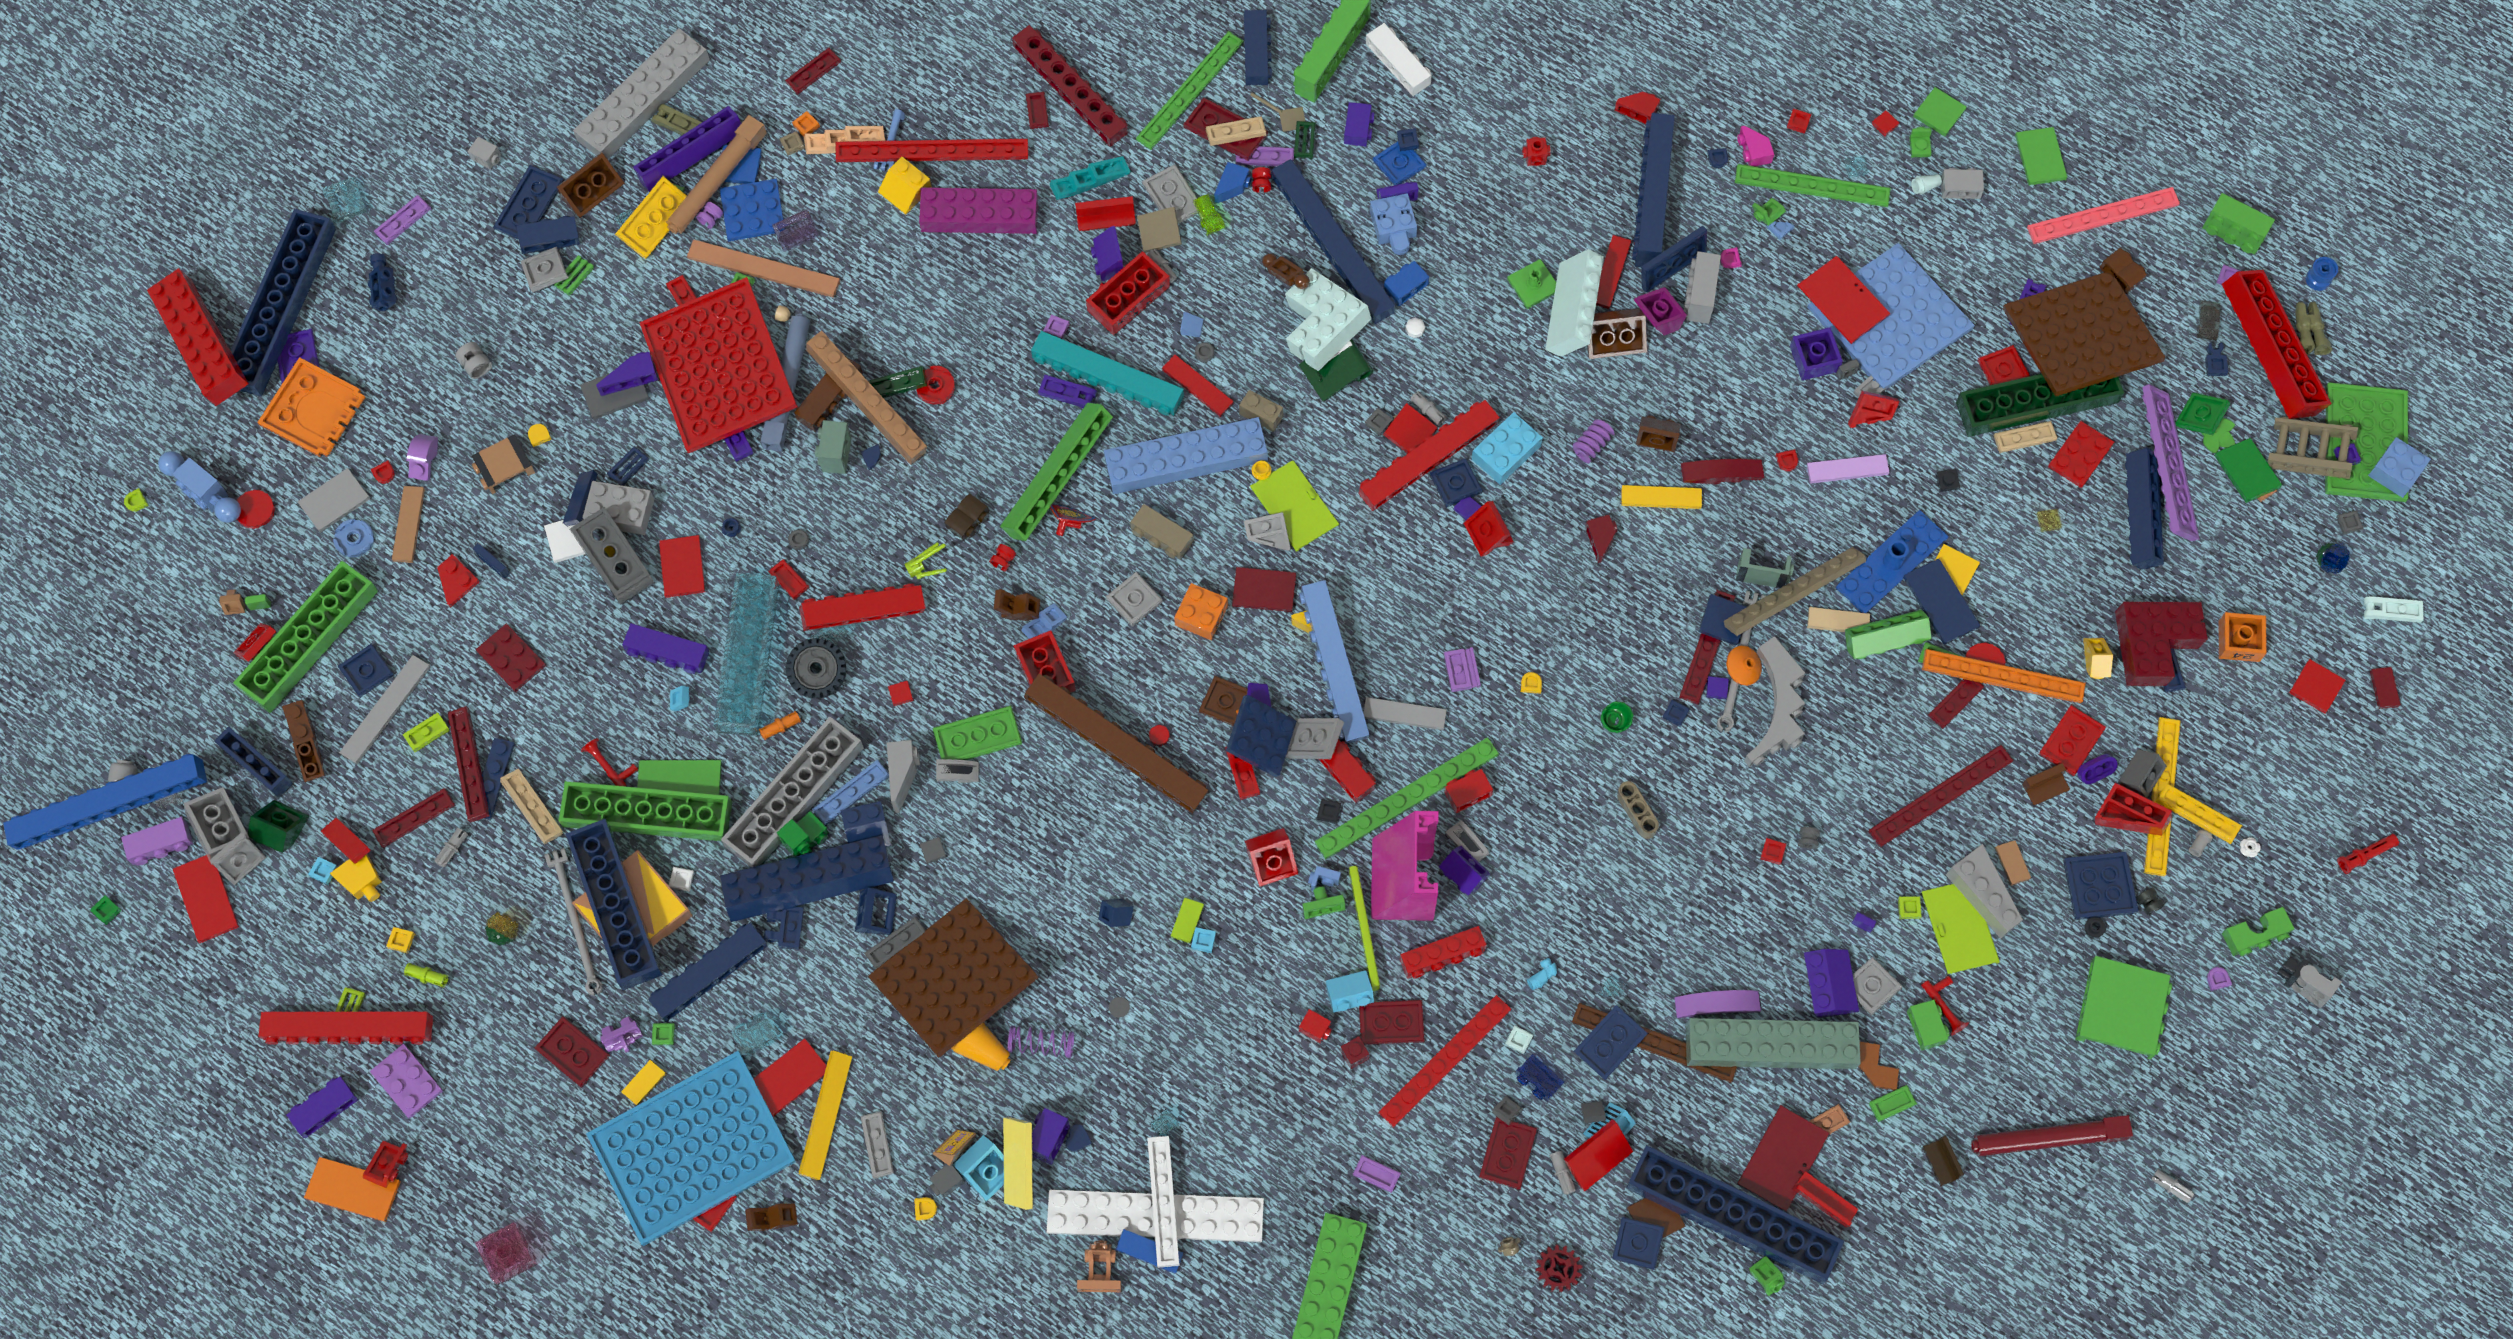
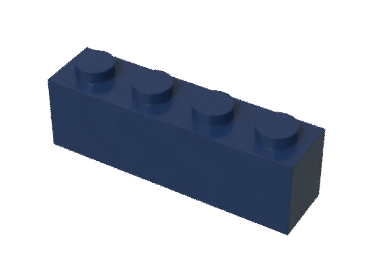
(1256, 48)
(253, 762)

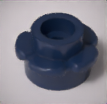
(730, 522)

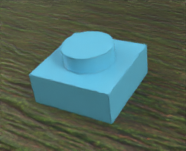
(679, 698)
(321, 870)
(1203, 940)

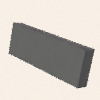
(894, 942)

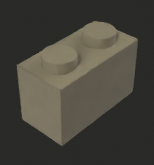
(1258, 406)

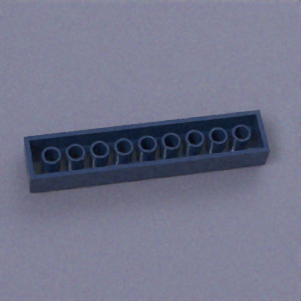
(281, 297)
(1735, 1214)

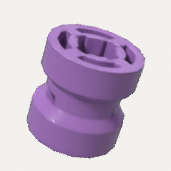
(710, 214)

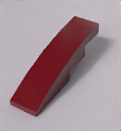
(1722, 471)

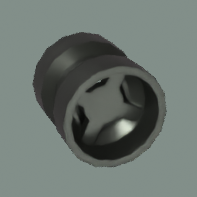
(2146, 899)

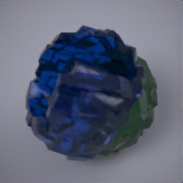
(2333, 557)

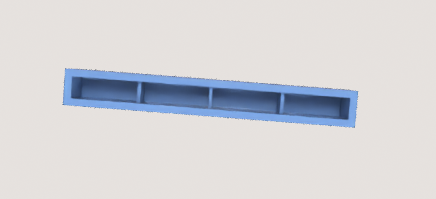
(1334, 661)

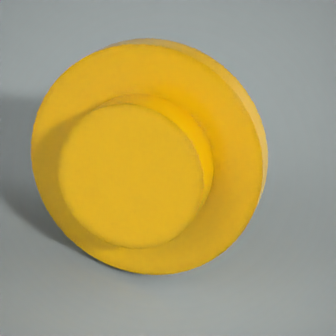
(1261, 470)

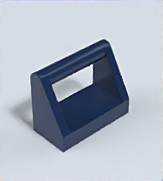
(865, 910)

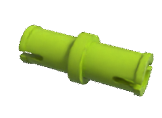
(426, 975)

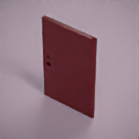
(1782, 1156)

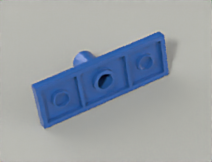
(1891, 561)

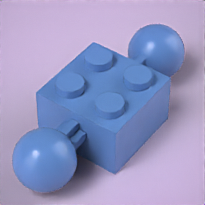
(199, 486)

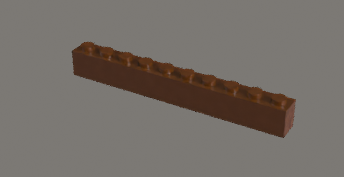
(1116, 743)

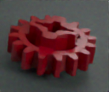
(1550, 1273)

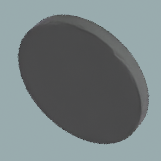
(1119, 1007)

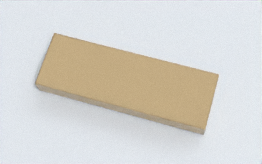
(1235, 131)
(2025, 437)
(1835, 619)

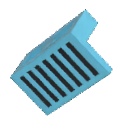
(1616, 1113)

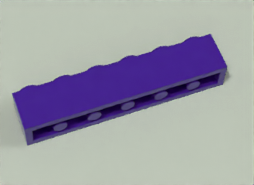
(688, 148)

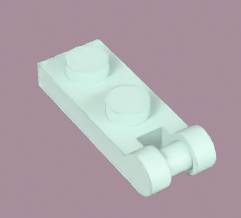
(2393, 609)

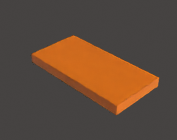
(345, 1189)

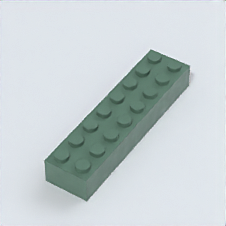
(1772, 1043)

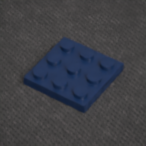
(1261, 735)
(2100, 885)

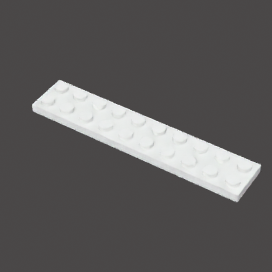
(1195, 1216)

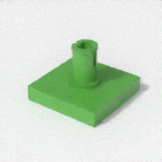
(1533, 283)

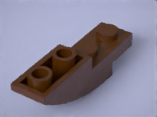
(304, 741)

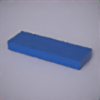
(1141, 1249)

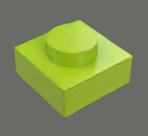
(1909, 907)

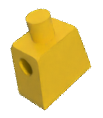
(359, 878)

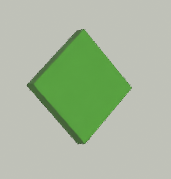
(1939, 111)

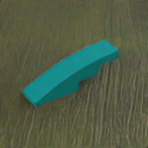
(1089, 178)

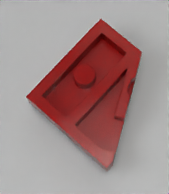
(1872, 408)
(455, 579)

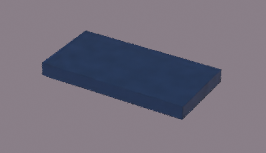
(528, 200)
(1673, 259)
(1941, 601)

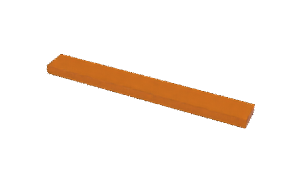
(2003, 676)

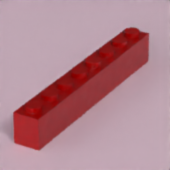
(1428, 455)
(345, 1027)

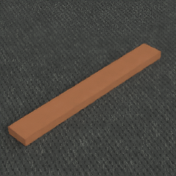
(763, 268)

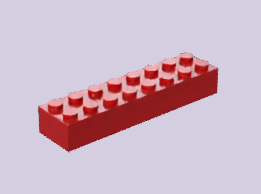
(197, 337)
(2276, 344)

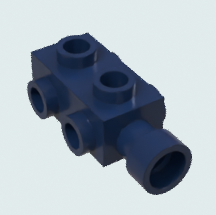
(384, 288)

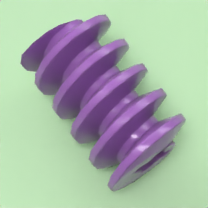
(1592, 439)

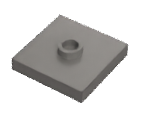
(544, 269)
(1134, 599)
(237, 858)
(1874, 986)

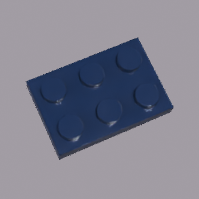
(1610, 1042)

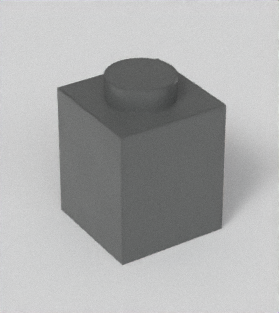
(945, 1181)

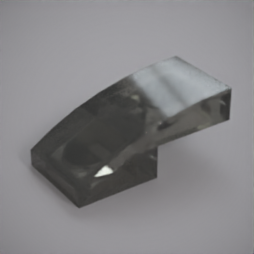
(2208, 320)

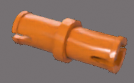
(779, 725)

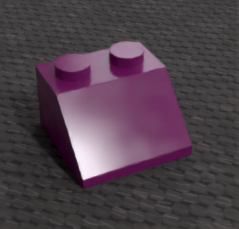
(1662, 310)

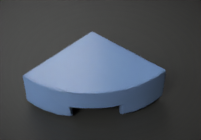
(1780, 229)

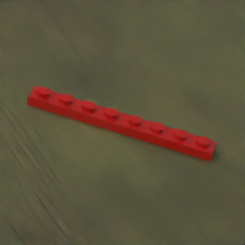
(1444, 1061)

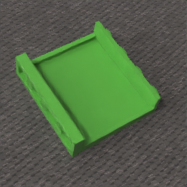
(2124, 1006)

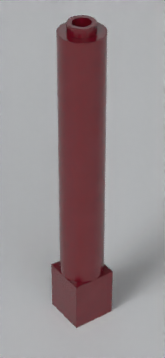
(2105, 1130)

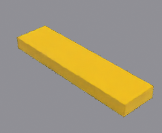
(1661, 497)
(2199, 813)

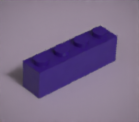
(665, 648)

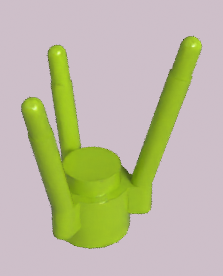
(915, 565)

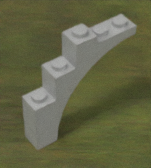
(1784, 677)

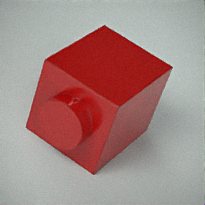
(1315, 1026)

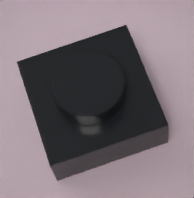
(1948, 480)

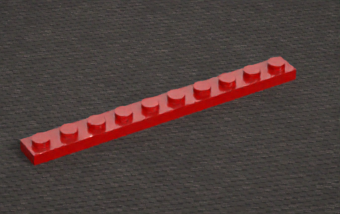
(931, 150)

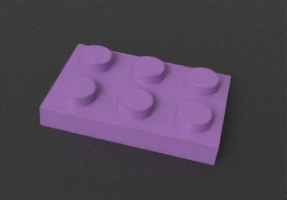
(406, 1081)

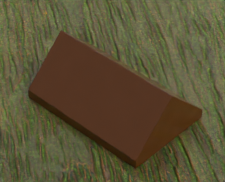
(589, 185)

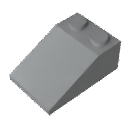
(902, 770)

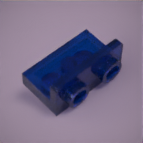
(1538, 1078)

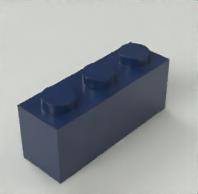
(547, 234)

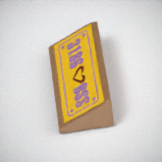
(954, 1146)

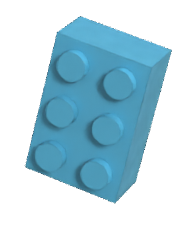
(1507, 448)

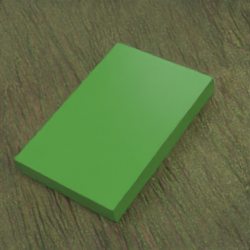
(2041, 156)

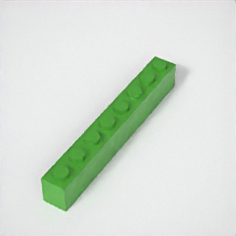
(1056, 471)

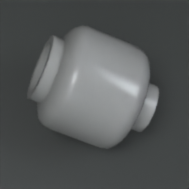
(120, 769)

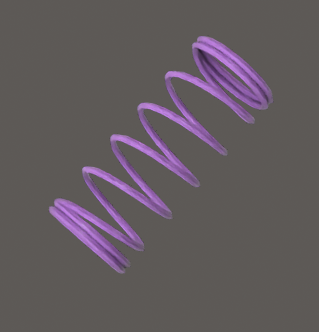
(1012, 1031)

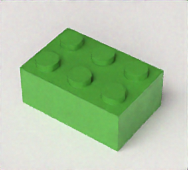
(2238, 224)

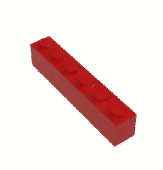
(861, 607)

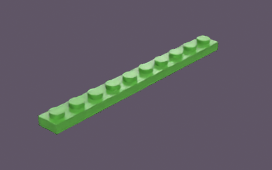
(1405, 798)

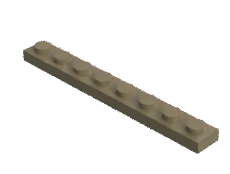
(1794, 591)

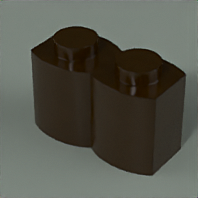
(967, 517)

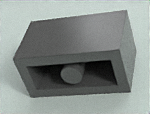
(2142, 772)

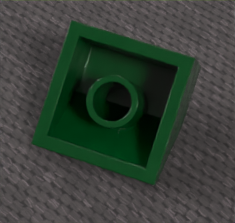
(276, 825)

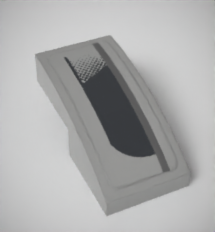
(957, 770)
(1462, 836)

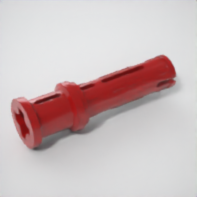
(2360, 856)

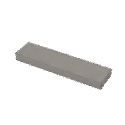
(1404, 713)

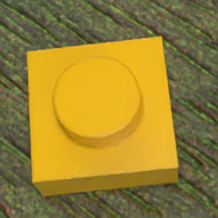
(400, 940)

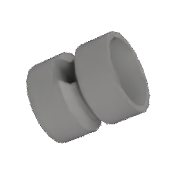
(473, 360)

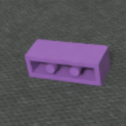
(157, 841)

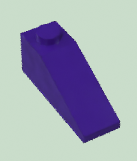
(631, 373)

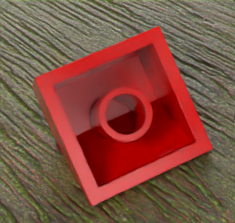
(1271, 857)

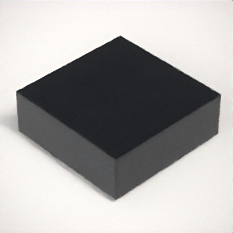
(1329, 811)

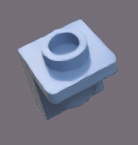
(1327, 876)

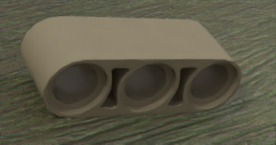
(1637, 800)

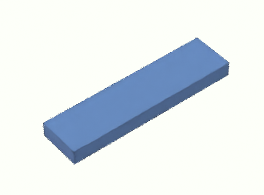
(851, 792)

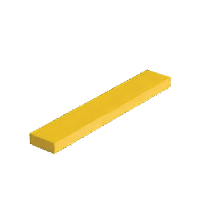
(825, 1115)

